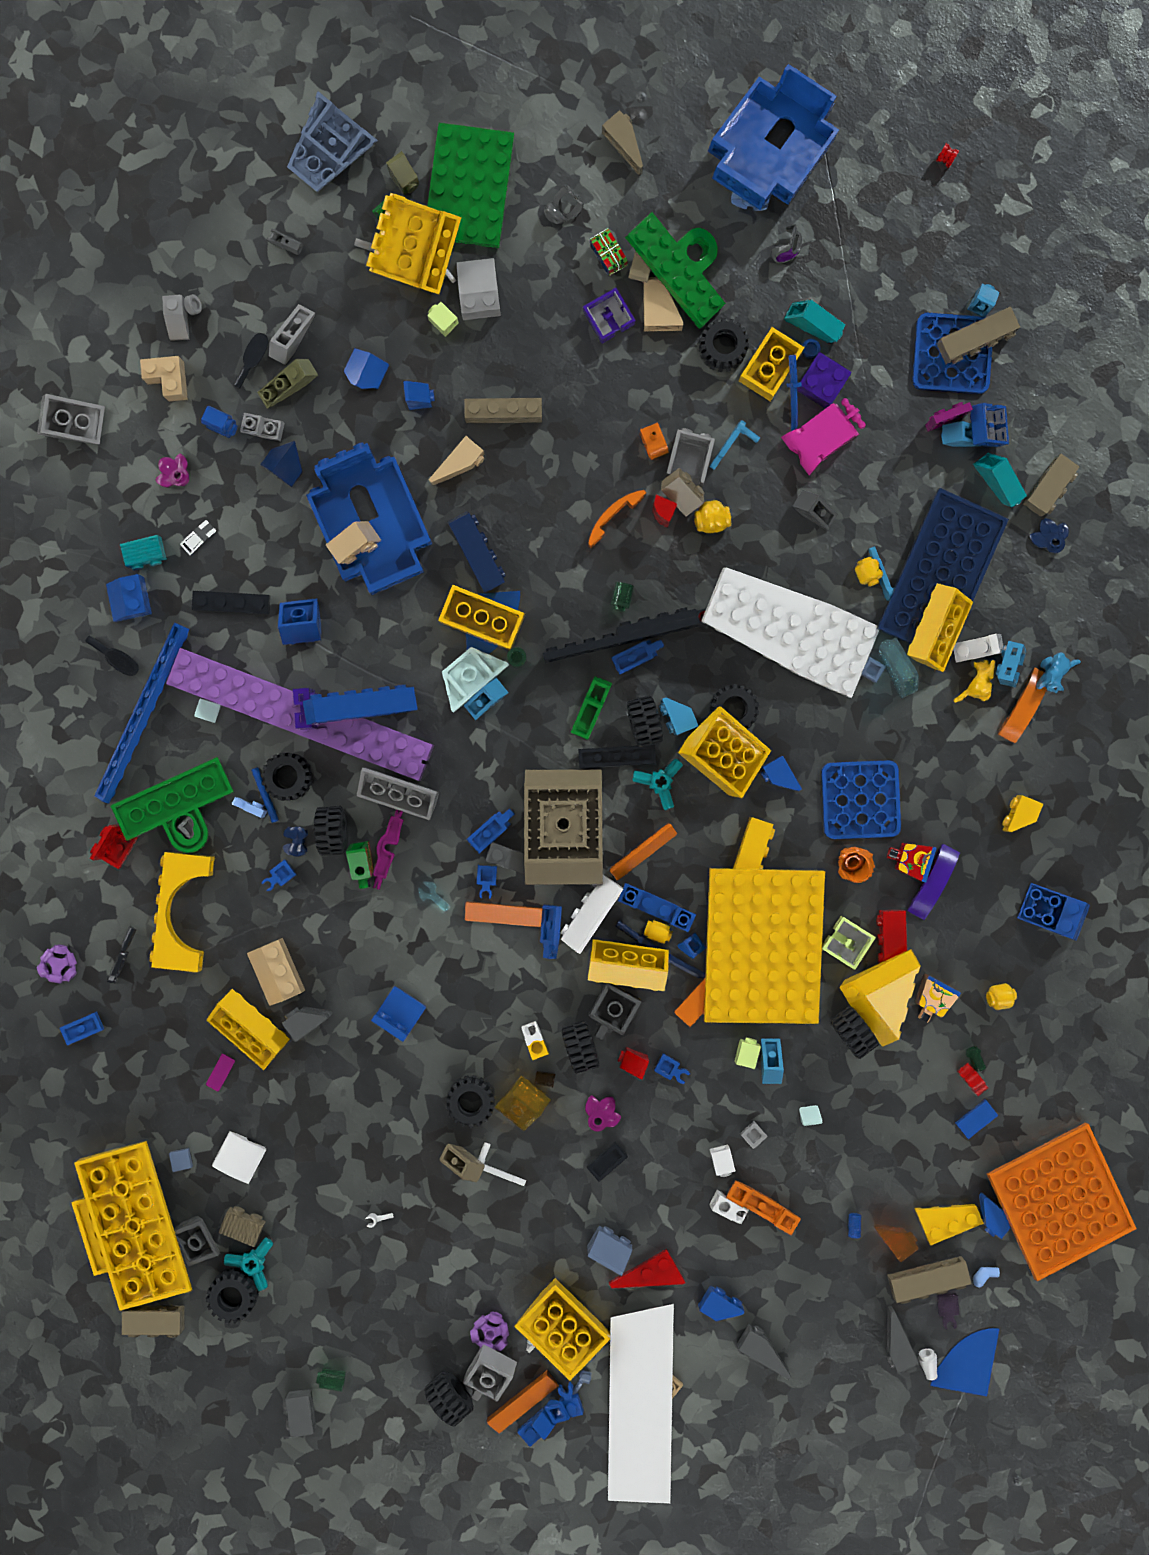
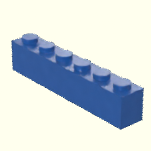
(359, 705)

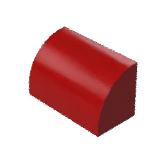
(663, 510)

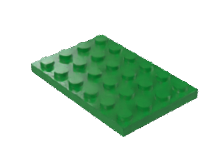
(472, 180)

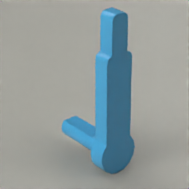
(740, 428)
(884, 581)

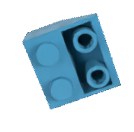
(679, 716)

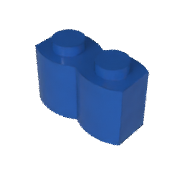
(219, 422)

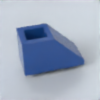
(720, 1306)

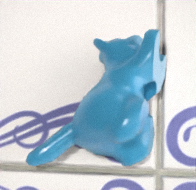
(1055, 669)

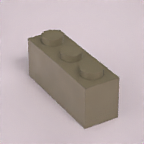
(1051, 485)
(153, 1321)

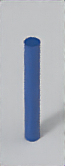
(265, 796)

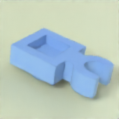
(255, 808)

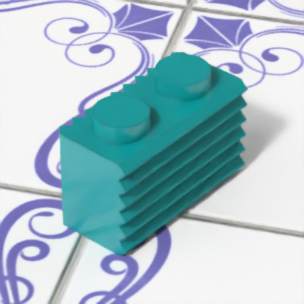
(143, 552)

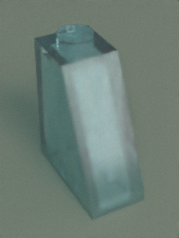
(899, 667)

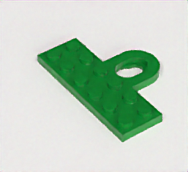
(675, 268)
(171, 800)

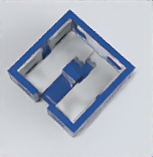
(989, 425)

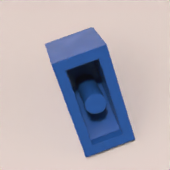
(418, 395)
(780, 774)
(993, 1217)

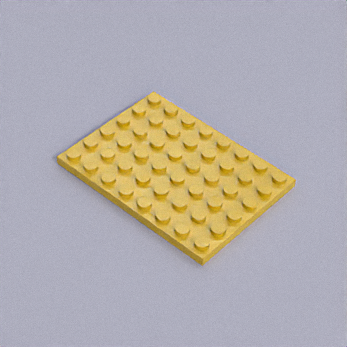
(764, 946)

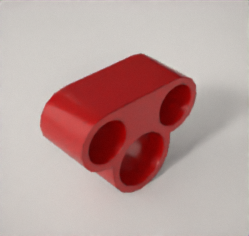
(972, 1079)

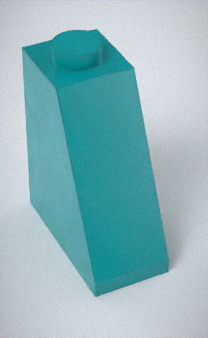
(815, 321)
(1001, 479)

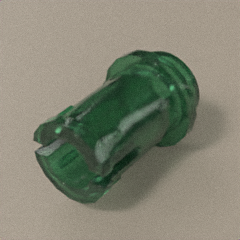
(976, 1059)

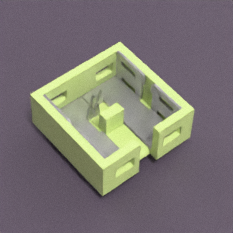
(848, 942)

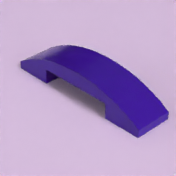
(936, 882)

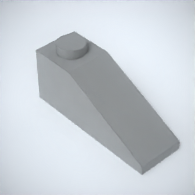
(290, 334)

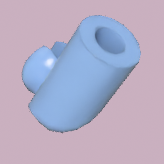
(983, 1274)

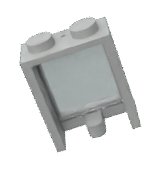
(691, 455)

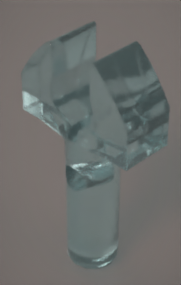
(436, 898)

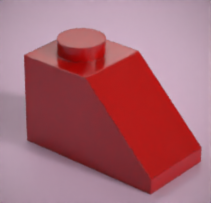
(633, 1062)

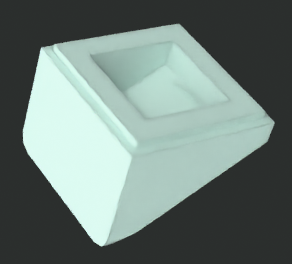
(207, 710)
(810, 1115)

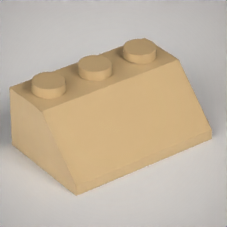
(276, 972)

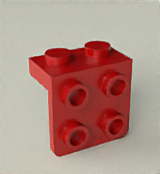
(112, 846)

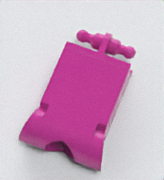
(824, 434)

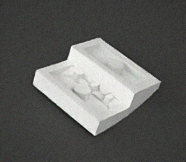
(238, 1157)

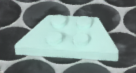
(469, 675)

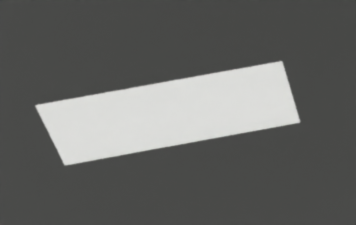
(641, 1406)

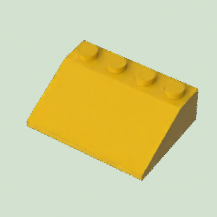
(725, 752)
(563, 1329)

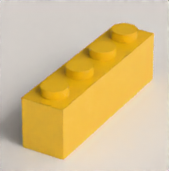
(754, 844)

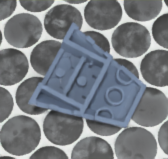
(327, 144)

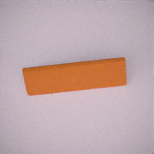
(643, 851)
(503, 914)
(693, 1005)
(522, 1402)

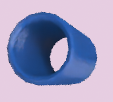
(854, 1225)

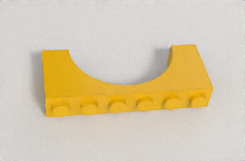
(169, 949)

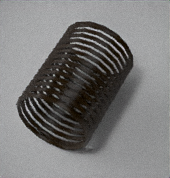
(542, 1077)

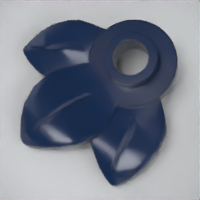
(1048, 533)

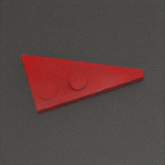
(653, 1272)

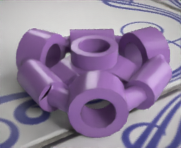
(57, 964)
(490, 1332)

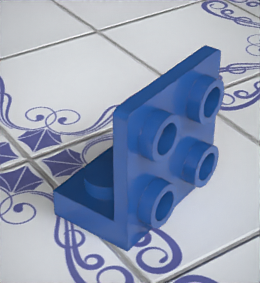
(398, 1013)

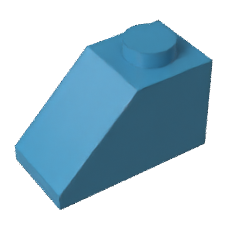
(983, 300)
(957, 434)
(486, 698)
(771, 1061)

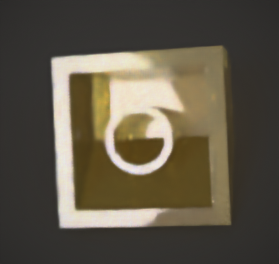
(522, 1103)

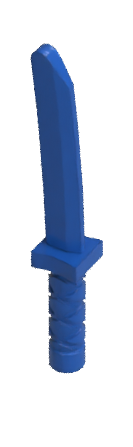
(793, 389)

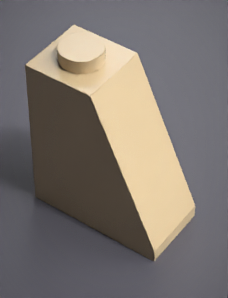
(659, 308)

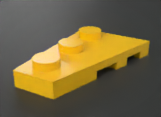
(946, 1222)

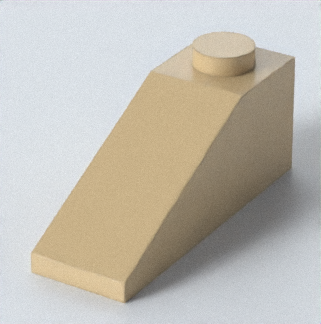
(461, 460)

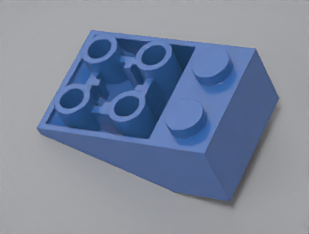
(1053, 911)

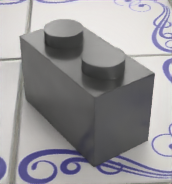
(300, 1413)

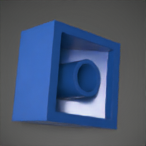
(128, 598)
(299, 621)

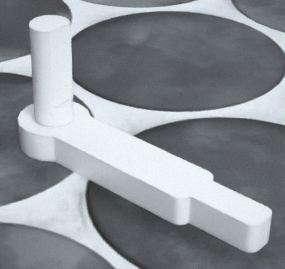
(495, 1171)

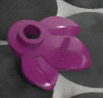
(171, 470)
(604, 1111)

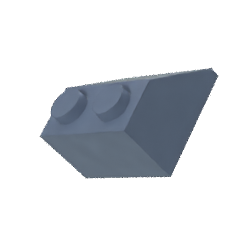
(610, 1249)

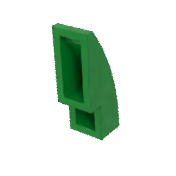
(591, 707)

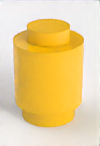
(658, 931)

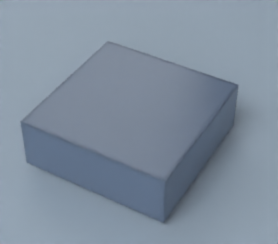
(873, 669)
(180, 1159)

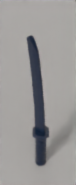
(640, 940)

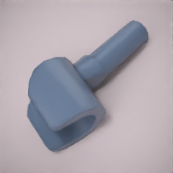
(585, 1377)

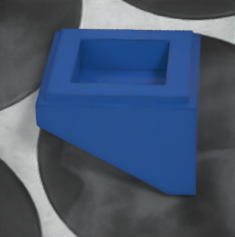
(691, 946)
(556, 1411)

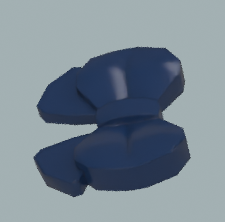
(297, 846)

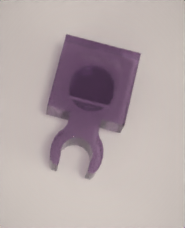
(948, 1307)

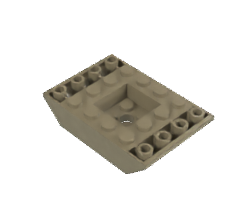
(569, 854)

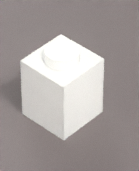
(722, 1160)

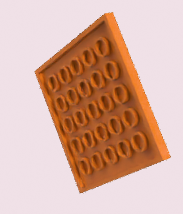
(1061, 1201)

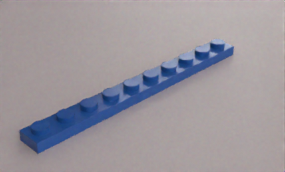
(141, 713)

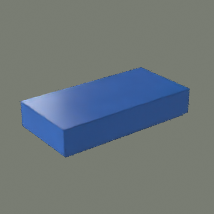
(976, 1119)

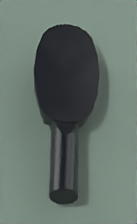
(252, 356)
(116, 658)
(121, 957)

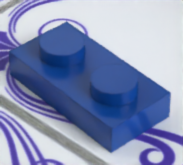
(82, 1028)

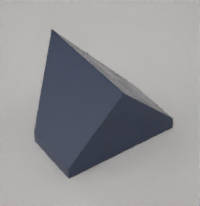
(284, 463)

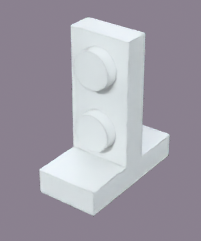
(978, 648)

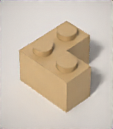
(169, 372)
(353, 540)

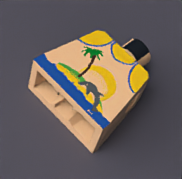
(934, 998)

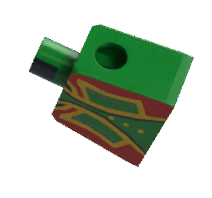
(360, 855)

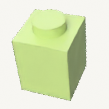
(442, 318)
(747, 1053)

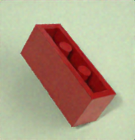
(892, 933)

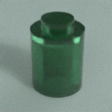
(622, 596)
(517, 657)
(331, 1379)

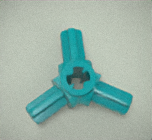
(667, 773)
(258, 1257)

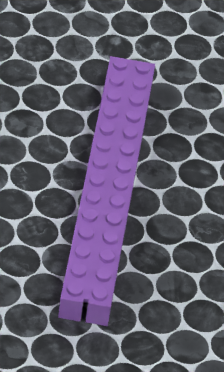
(276, 706)

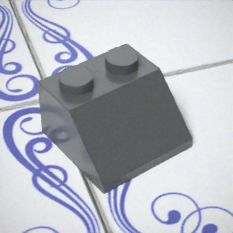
(302, 1021)
(195, 1241)

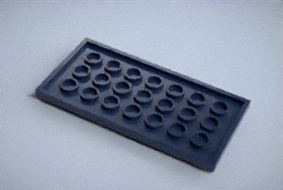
(948, 551)

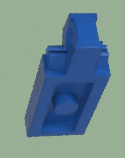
(636, 655)
(490, 830)
(550, 930)

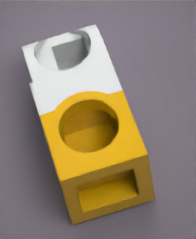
(534, 1040)

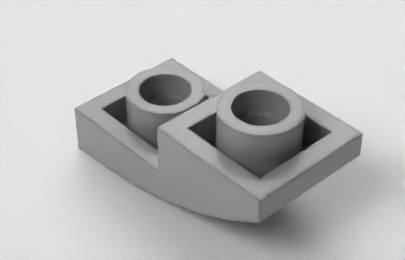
(262, 427)

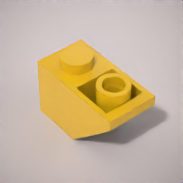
(1023, 813)

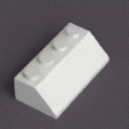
(591, 914)

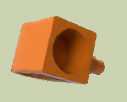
(654, 441)

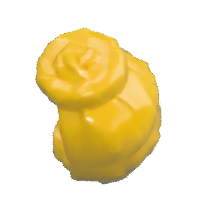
(712, 517)

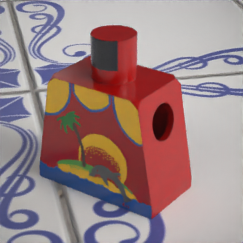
(913, 860)

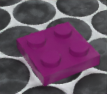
(944, 417)

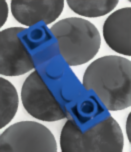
(657, 907)

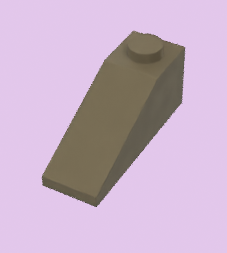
(622, 136)

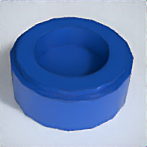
(811, 348)

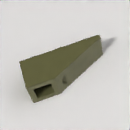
(287, 382)

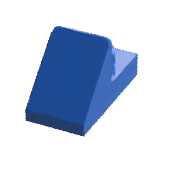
(536, 1427)

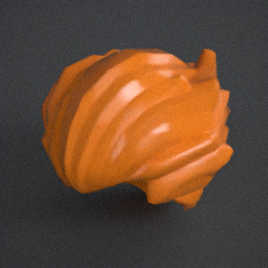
(855, 864)

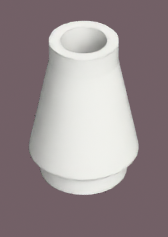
(928, 1362)

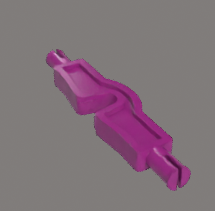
(386, 857)

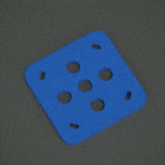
(936, 368)
(874, 784)

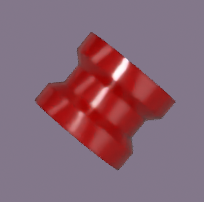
(947, 155)

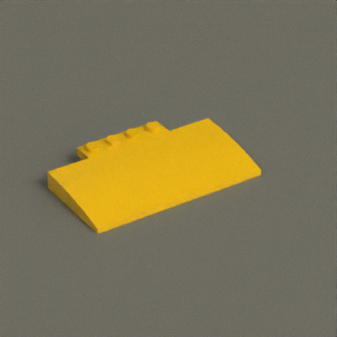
(129, 1226)

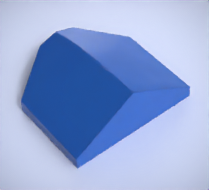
(365, 370)

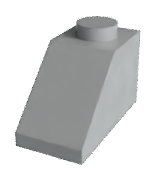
(176, 317)

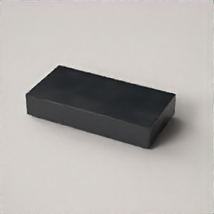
(607, 1161)

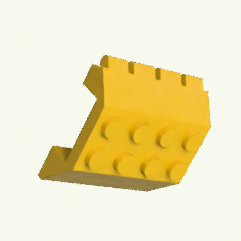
(413, 243)

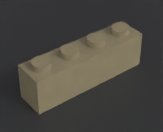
(978, 335)
(503, 410)
(929, 1279)

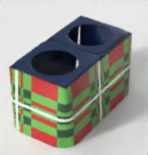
(608, 252)

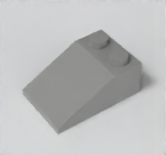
(478, 289)
(70, 419)

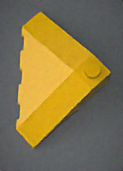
(883, 994)

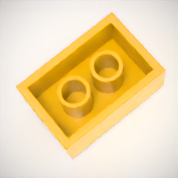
(770, 364)

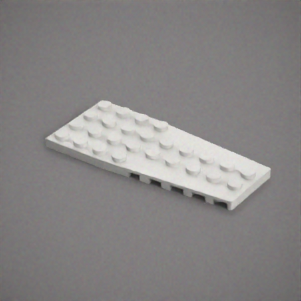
(792, 630)

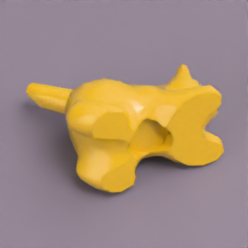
(980, 685)

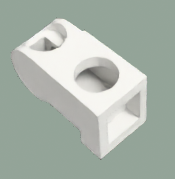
(728, 1208)

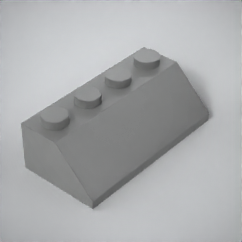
(397, 793)

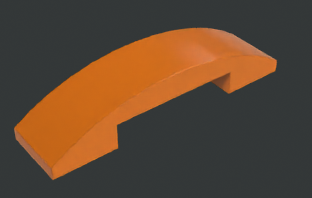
(631, 500)
(1024, 708)
(763, 1206)

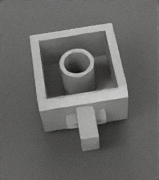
(489, 1373)

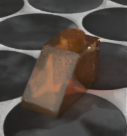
(898, 1240)

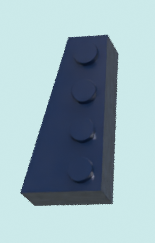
(476, 551)

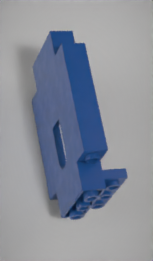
(755, 166)
(398, 520)

